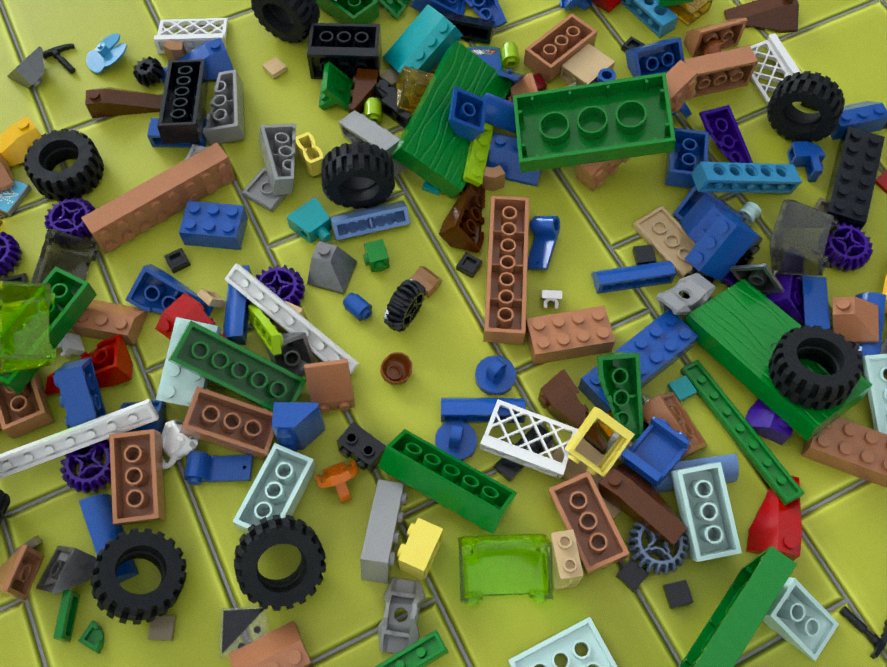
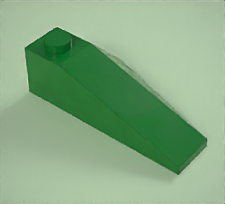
(621, 384)

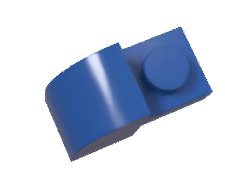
(809, 156)

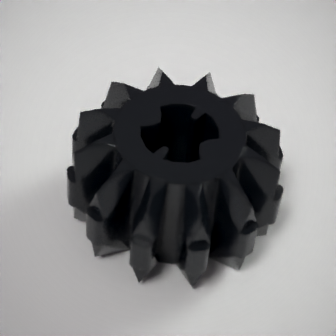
(148, 71)

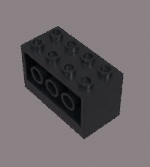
(345, 47)

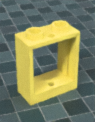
(615, 451)

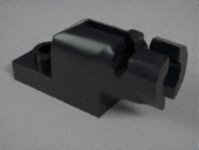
(388, 99)

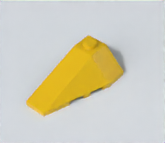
(16, 141)

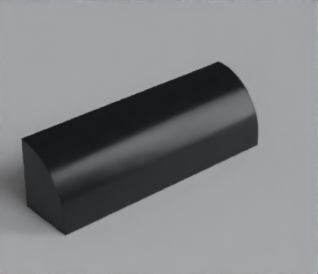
(471, 27)

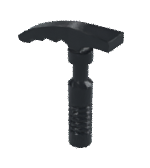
(55, 53)
(880, 643)

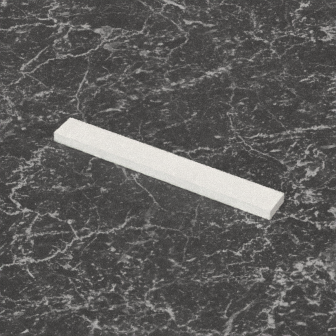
(286, 315)
(77, 437)

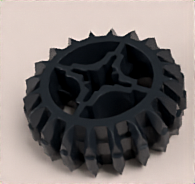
(404, 305)

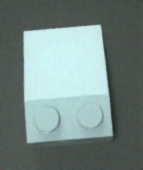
(800, 619)

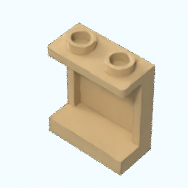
(585, 66)
(565, 560)

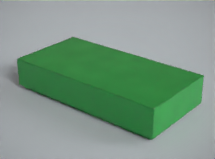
(66, 616)

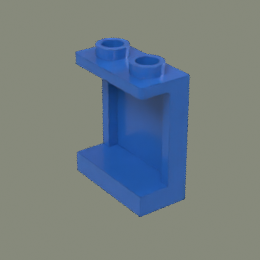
(656, 451)

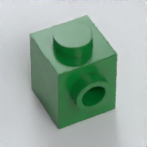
(376, 256)

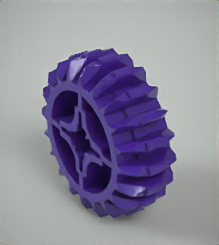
(74, 209)
(848, 248)
(9, 253)
(289, 292)
(86, 479)

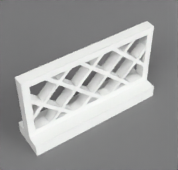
(190, 40)
(783, 61)
(517, 453)

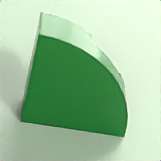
(93, 637)

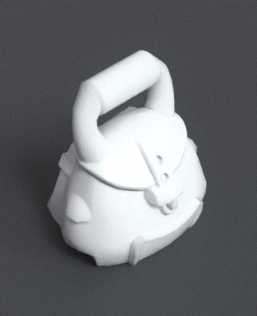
(175, 443)

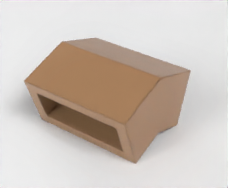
(174, 50)
(493, 178)
(427, 279)

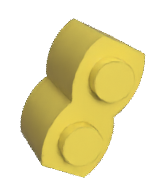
(309, 153)

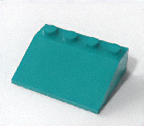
(423, 42)

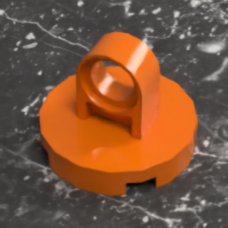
(336, 476)

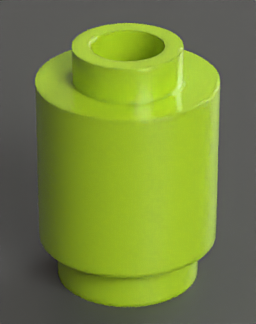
(510, 54)
(373, 109)

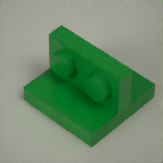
(335, 88)

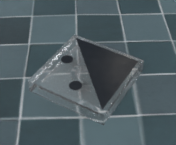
(241, 627)

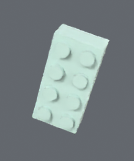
(177, 383)
(276, 487)
(705, 511)

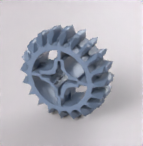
(663, 552)

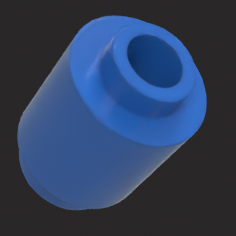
(357, 306)

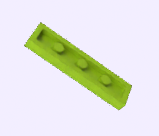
(478, 157)
(265, 330)

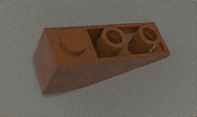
(364, 85)

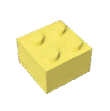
(420, 549)

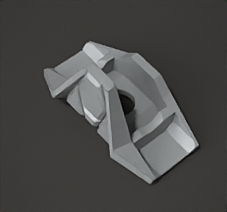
(695, 286)
(398, 635)

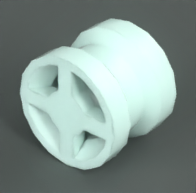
(751, 212)

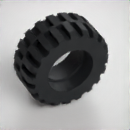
(287, 18)
(810, 89)
(56, 148)
(357, 175)
(822, 347)
(138, 546)
(289, 589)

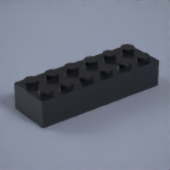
(183, 102)
(854, 177)

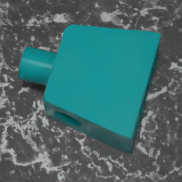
(311, 222)

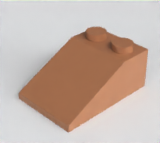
(330, 385)

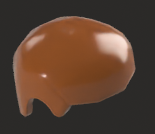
(713, 46)
(396, 368)

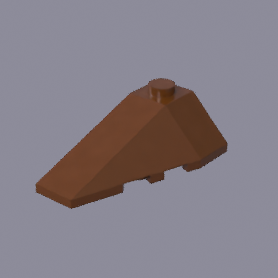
(770, 14)
(119, 102)
(464, 221)
(562, 403)
(641, 502)

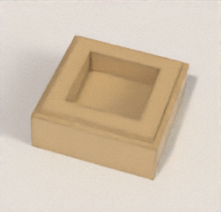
(274, 67)
(211, 298)

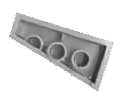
(226, 115)
(360, 129)
(278, 153)
(382, 531)

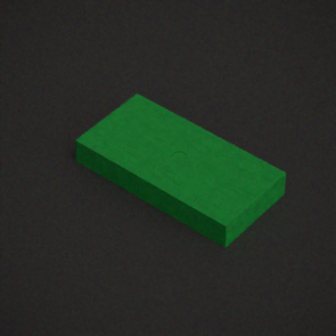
(594, 122)
(429, 141)
(741, 334)
(740, 611)

